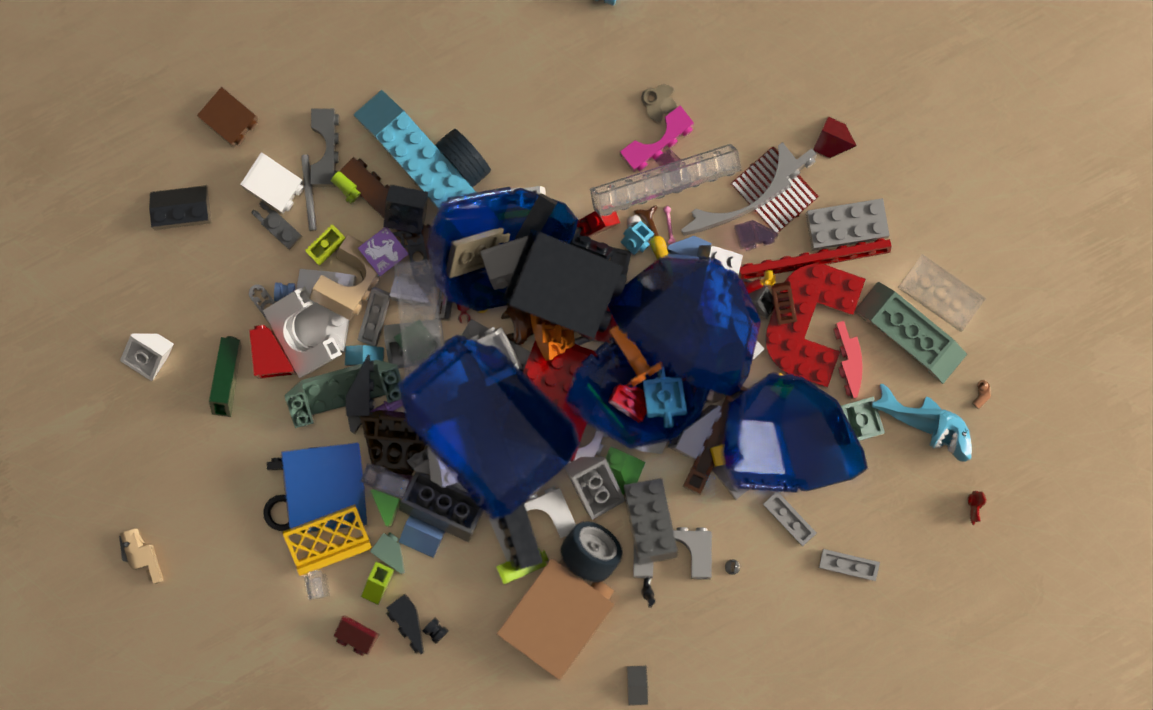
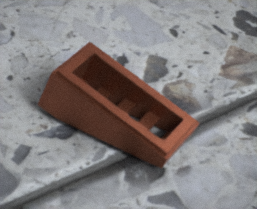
(779, 287)

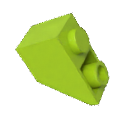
(377, 583)

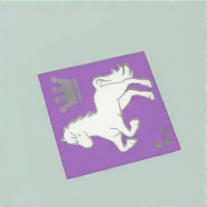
(383, 251)

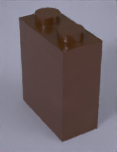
(228, 117)

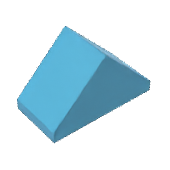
(356, 354)

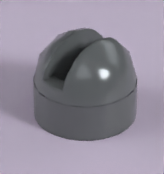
(736, 567)

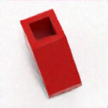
(594, 223)

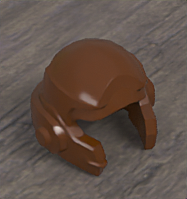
(521, 322)

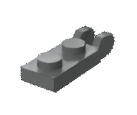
(278, 226)

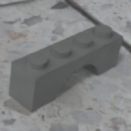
(324, 122)

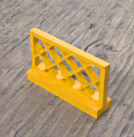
(336, 552)

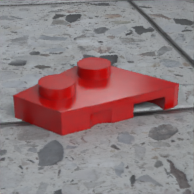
(629, 401)

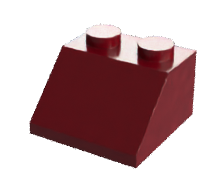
(355, 635)

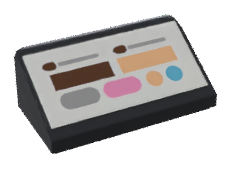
(445, 307)

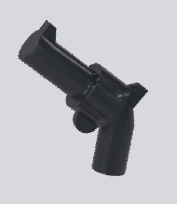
(647, 592)

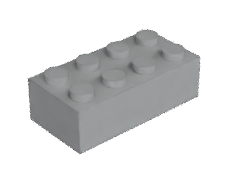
(847, 224)

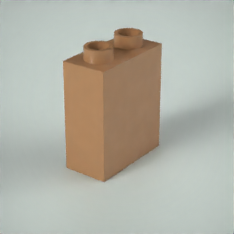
(557, 618)

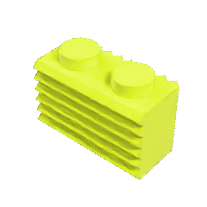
(325, 245)

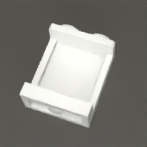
(498, 338)

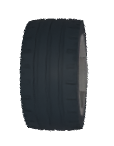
(463, 157)
(591, 551)

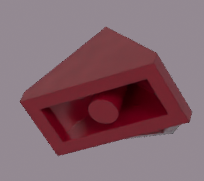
(834, 139)

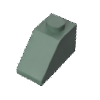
(389, 551)

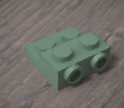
(864, 418)

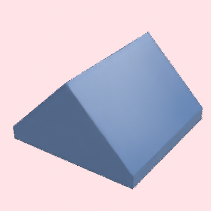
(421, 536)

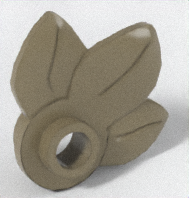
(661, 104)

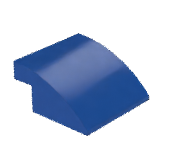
(322, 483)

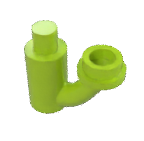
(346, 186)

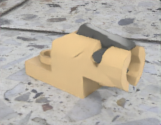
(139, 555)

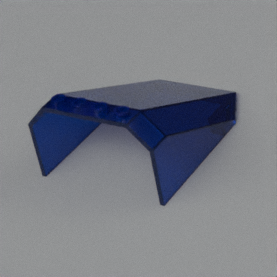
(487, 424)

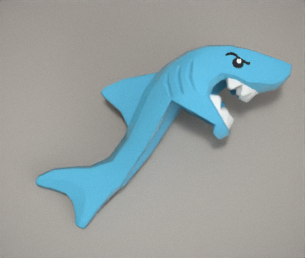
(943, 425)

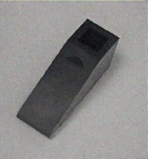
(358, 396)
(407, 617)

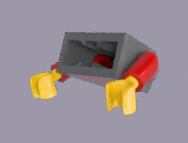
(760, 294)

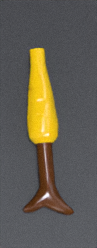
(657, 242)

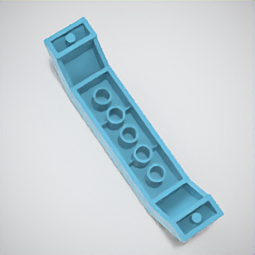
(412, 149)

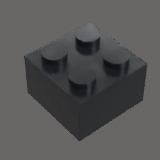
(405, 209)

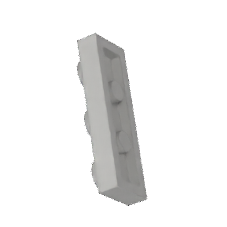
(374, 316)
(789, 518)
(849, 565)

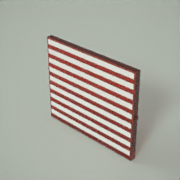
(784, 207)

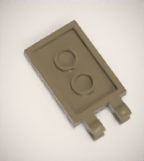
(466, 252)

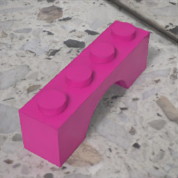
(638, 154)

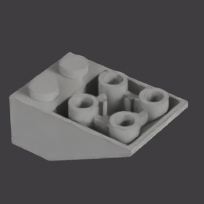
(693, 436)

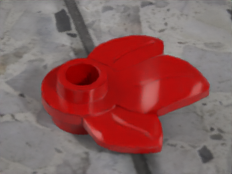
(976, 501)

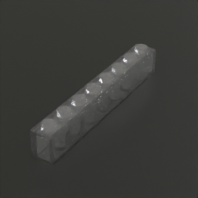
(665, 180)

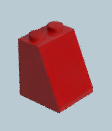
(268, 354)

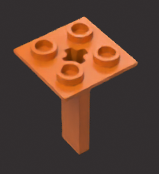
(633, 356)

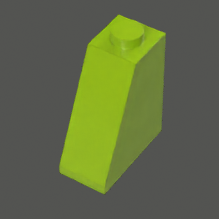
(510, 574)

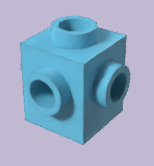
(637, 238)

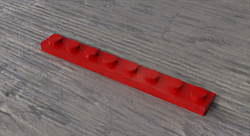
(823, 256)

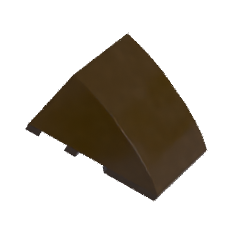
(391, 440)

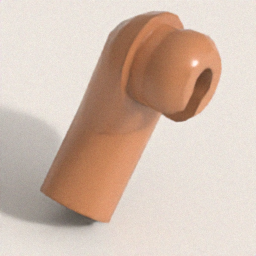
(984, 394)

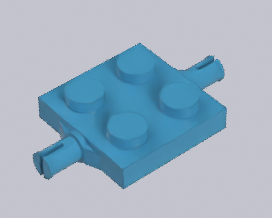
(664, 397)

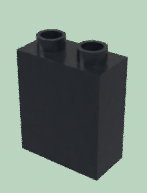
(564, 284)

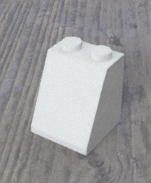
(272, 183)

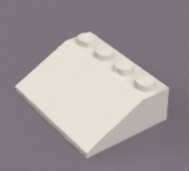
(318, 322)

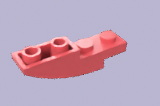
(852, 367)

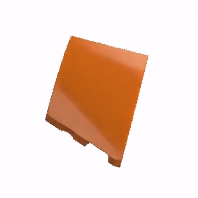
(551, 337)

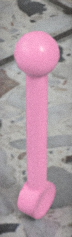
(667, 209)

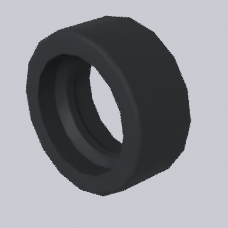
(267, 513)

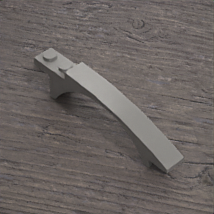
(787, 168)

